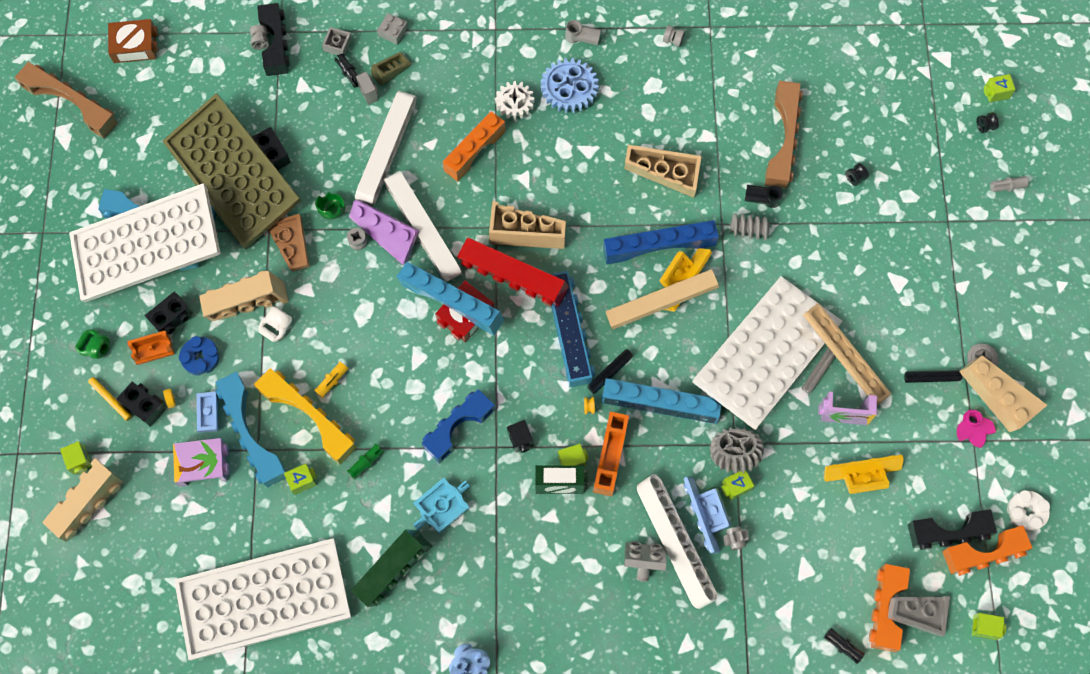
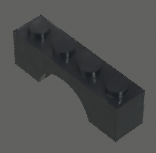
(274, 58)
(927, 533)

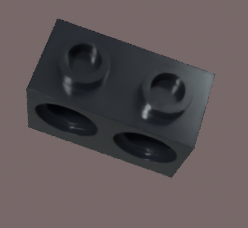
(273, 148)
(165, 310)
(140, 405)

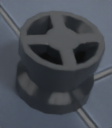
(987, 122)
(857, 174)

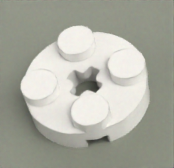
(1037, 504)

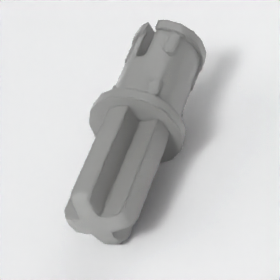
(1009, 184)

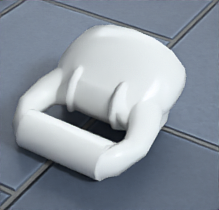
(278, 320)

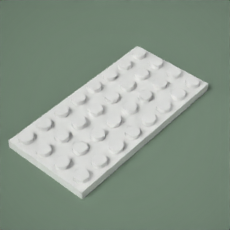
(144, 243)
(763, 354)
(262, 599)

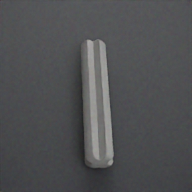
(818, 371)

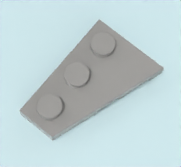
(921, 613)

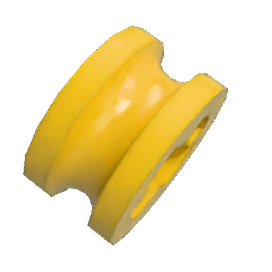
(589, 405)

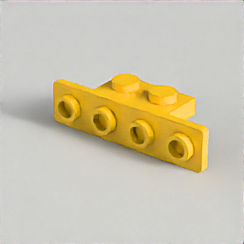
(684, 268)
(864, 474)

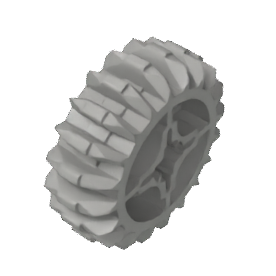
(736, 449)

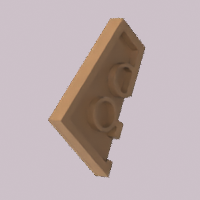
(291, 241)

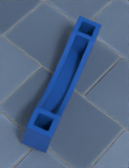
(687, 236)

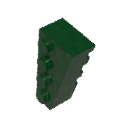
(391, 567)

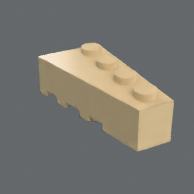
(667, 168)
(525, 229)
(243, 296)
(1002, 394)
(82, 501)

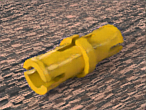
(339, 371)

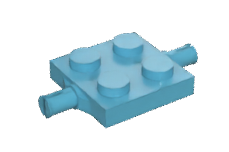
(441, 505)

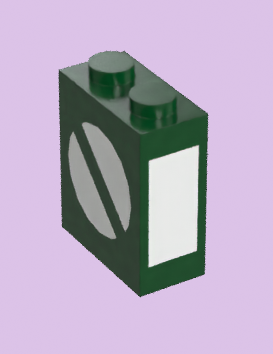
(560, 479)

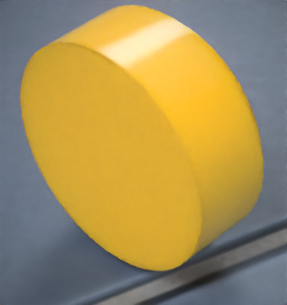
(169, 398)

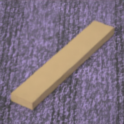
(662, 299)
(846, 353)

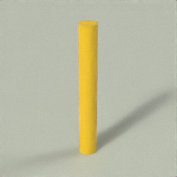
(109, 398)

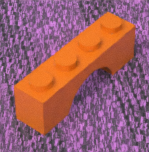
(461, 158)
(611, 454)
(1010, 543)
(885, 632)

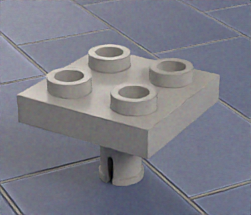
(644, 558)

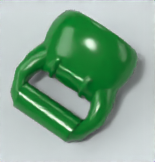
(97, 345)

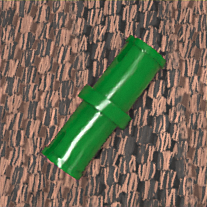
(365, 461)

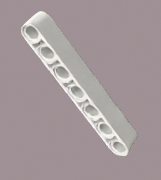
(385, 148)
(418, 219)
(676, 542)

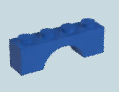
(475, 408)

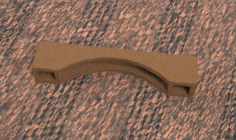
(38, 82)
(786, 102)

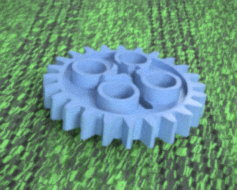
(569, 85)

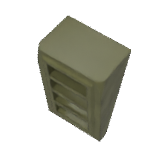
(383, 76)

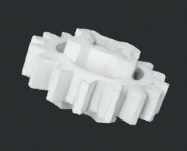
(505, 102)

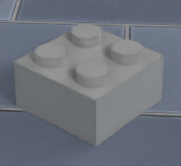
(392, 28)
(336, 41)
(367, 88)

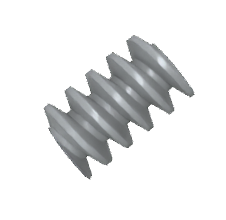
(749, 226)

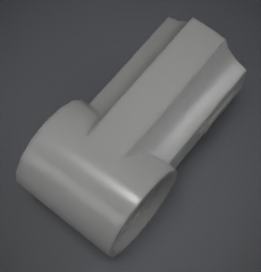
(582, 33)

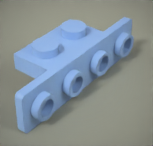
(710, 513)

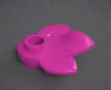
(976, 431)

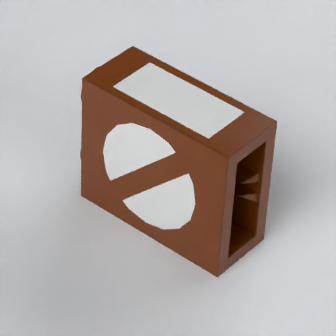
(132, 41)

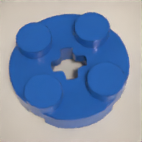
(200, 366)

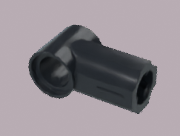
(761, 195)

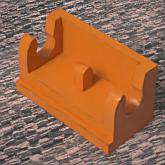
(151, 347)

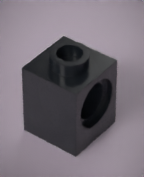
(520, 436)

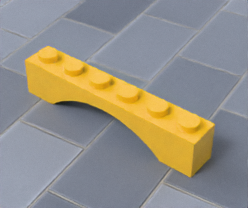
(277, 390)

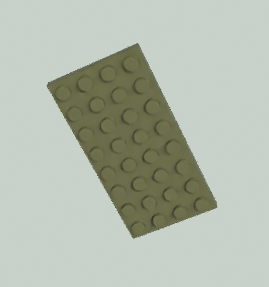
(238, 174)

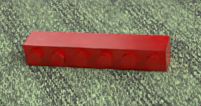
(513, 272)

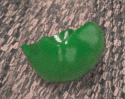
(330, 206)

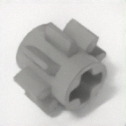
(736, 538)

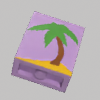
(860, 416)
(200, 461)

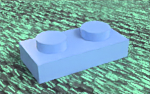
(207, 412)

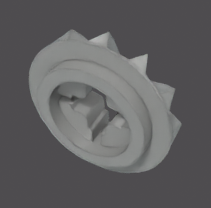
(978, 349)

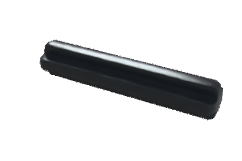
(610, 371)
(932, 376)

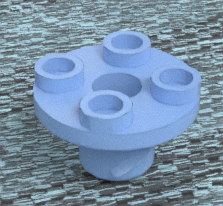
(469, 661)

